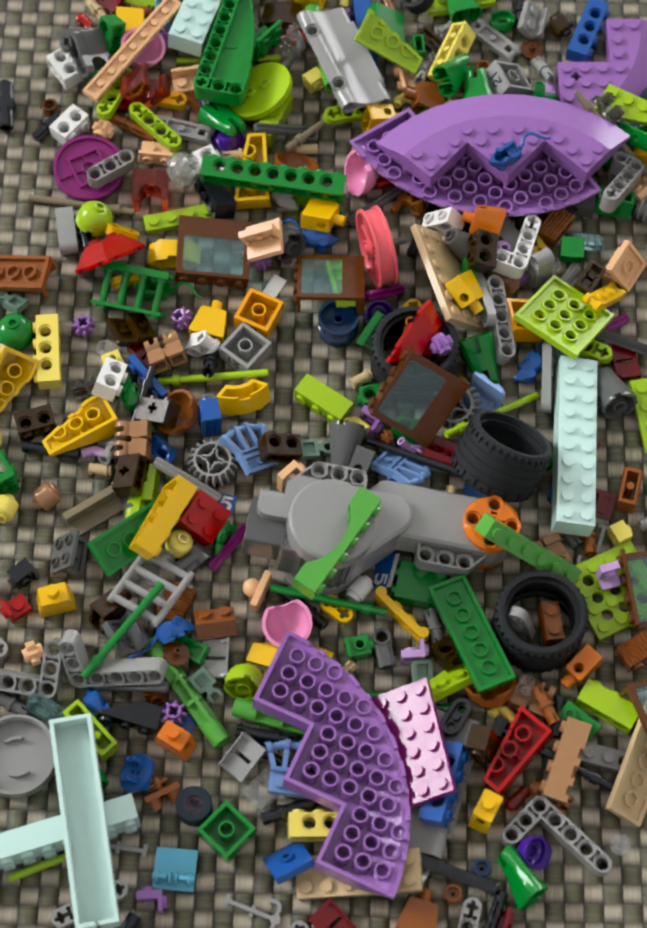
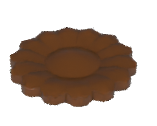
(531, 49)
(176, 654)

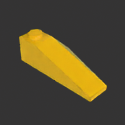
(88, 425)

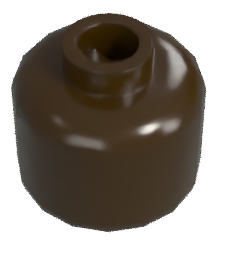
(560, 24)

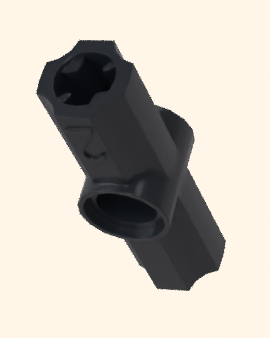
(7, 106)

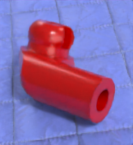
(83, 19)

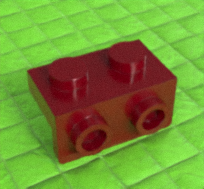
(440, 450)

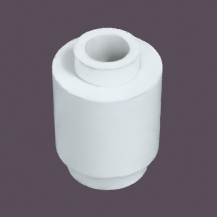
(359, 589)

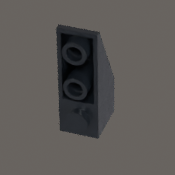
(216, 199)
(139, 716)

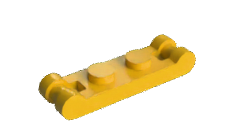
(604, 296)
(396, 611)

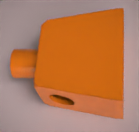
(485, 218)
(586, 660)
(174, 740)

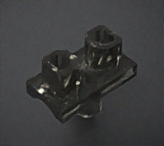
(605, 109)
(83, 390)

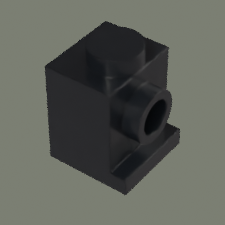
(22, 574)

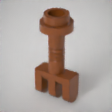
(534, 788)

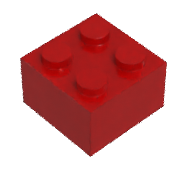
(203, 518)

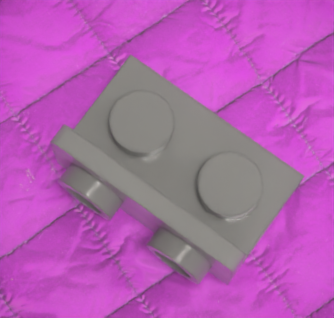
(532, 20)

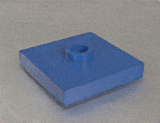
(289, 862)

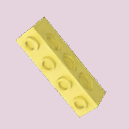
(457, 41)
(52, 377)
(299, 833)

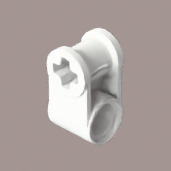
(201, 344)

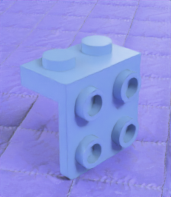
(490, 393)

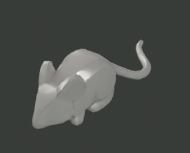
(284, 201)

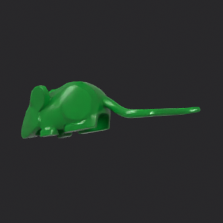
(151, 287)
(130, 395)

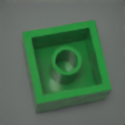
(226, 831)

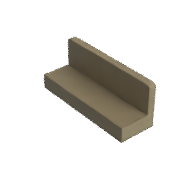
(93, 511)

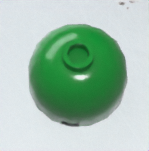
(16, 331)

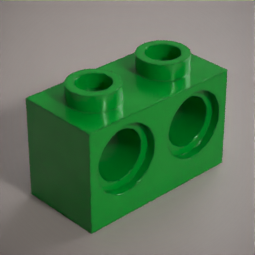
(113, 31)

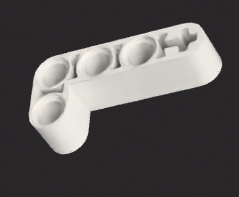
(514, 263)

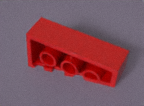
(517, 750)

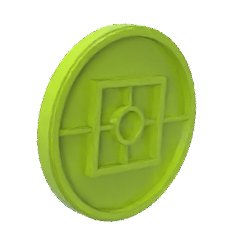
(266, 92)

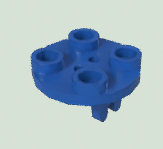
(137, 773)

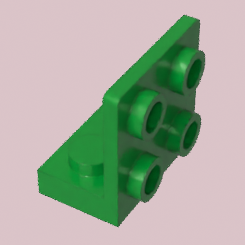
(266, 39)
(9, 479)

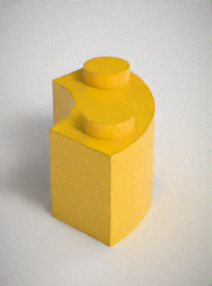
(163, 254)
(243, 398)

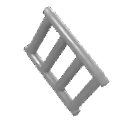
(166, 605)

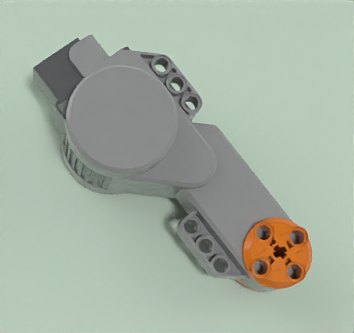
(313, 520)

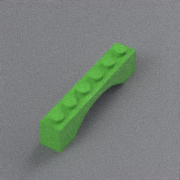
(524, 548)
(313, 574)

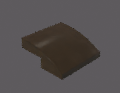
(282, 10)
(131, 330)

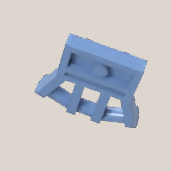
(247, 457)
(401, 469)
(278, 773)

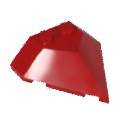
(106, 251)
(418, 333)

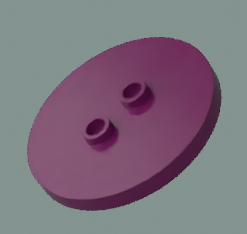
(72, 164)

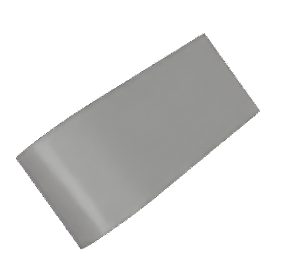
(115, 161)
(66, 230)

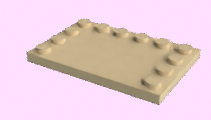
(441, 268)

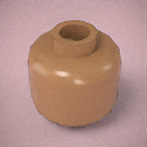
(46, 496)

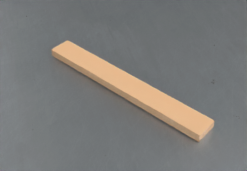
(131, 49)

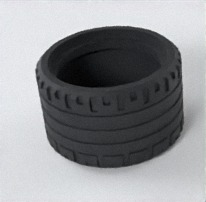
(392, 329)
(501, 456)
(552, 587)

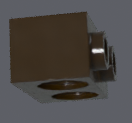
(482, 251)
(590, 277)
(34, 418)
(279, 447)
(445, 653)

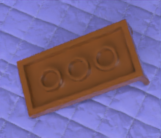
(25, 273)

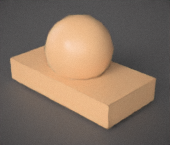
(257, 589)

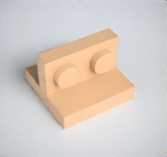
(263, 240)
(625, 266)

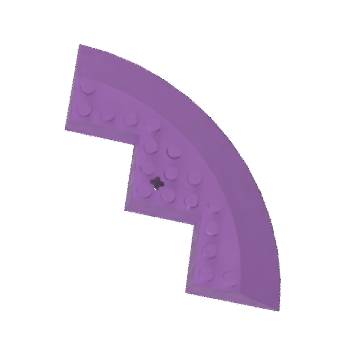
(624, 65)
(479, 124)
(536, 190)
(351, 762)

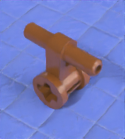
(410, 201)

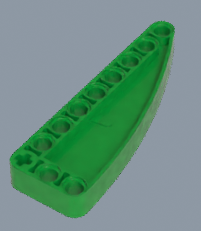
(228, 56)

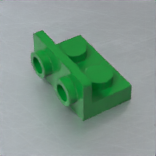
(366, 335)
(574, 711)

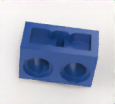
(209, 417)

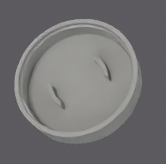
(24, 756)

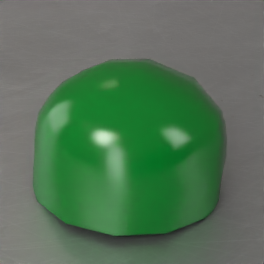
(502, 21)

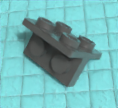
(69, 554)
(133, 640)

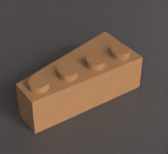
(566, 760)

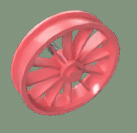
(377, 246)

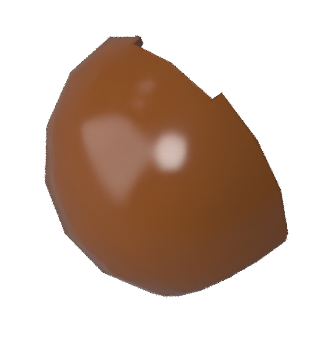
(295, 160)
(188, 413)
(492, 698)

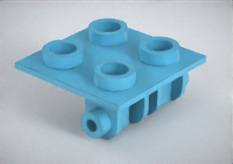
(174, 869)

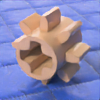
(103, 129)
(33, 653)

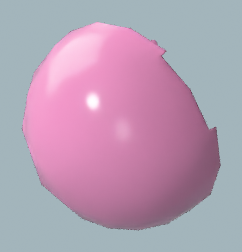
(152, 53)
(360, 174)
(290, 616)

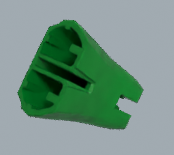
(463, 8)
(451, 74)
(476, 85)
(221, 118)
(480, 354)
(523, 882)

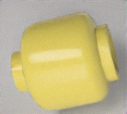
(8, 507)
(179, 543)

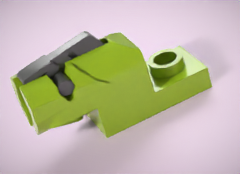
(149, 492)

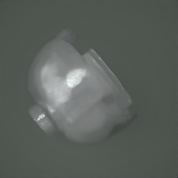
(183, 168)

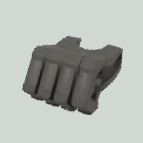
(87, 49)

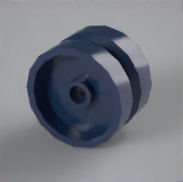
(337, 324)

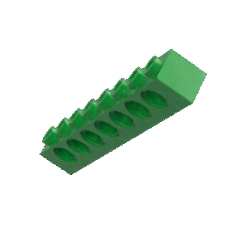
(263, 182)

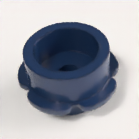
(485, 864)

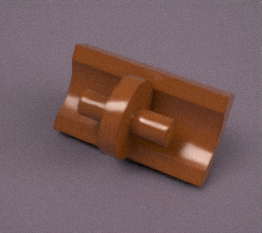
(153, 797)

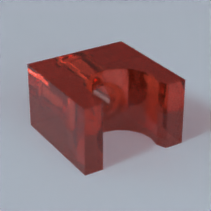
(137, 86)
(150, 183)

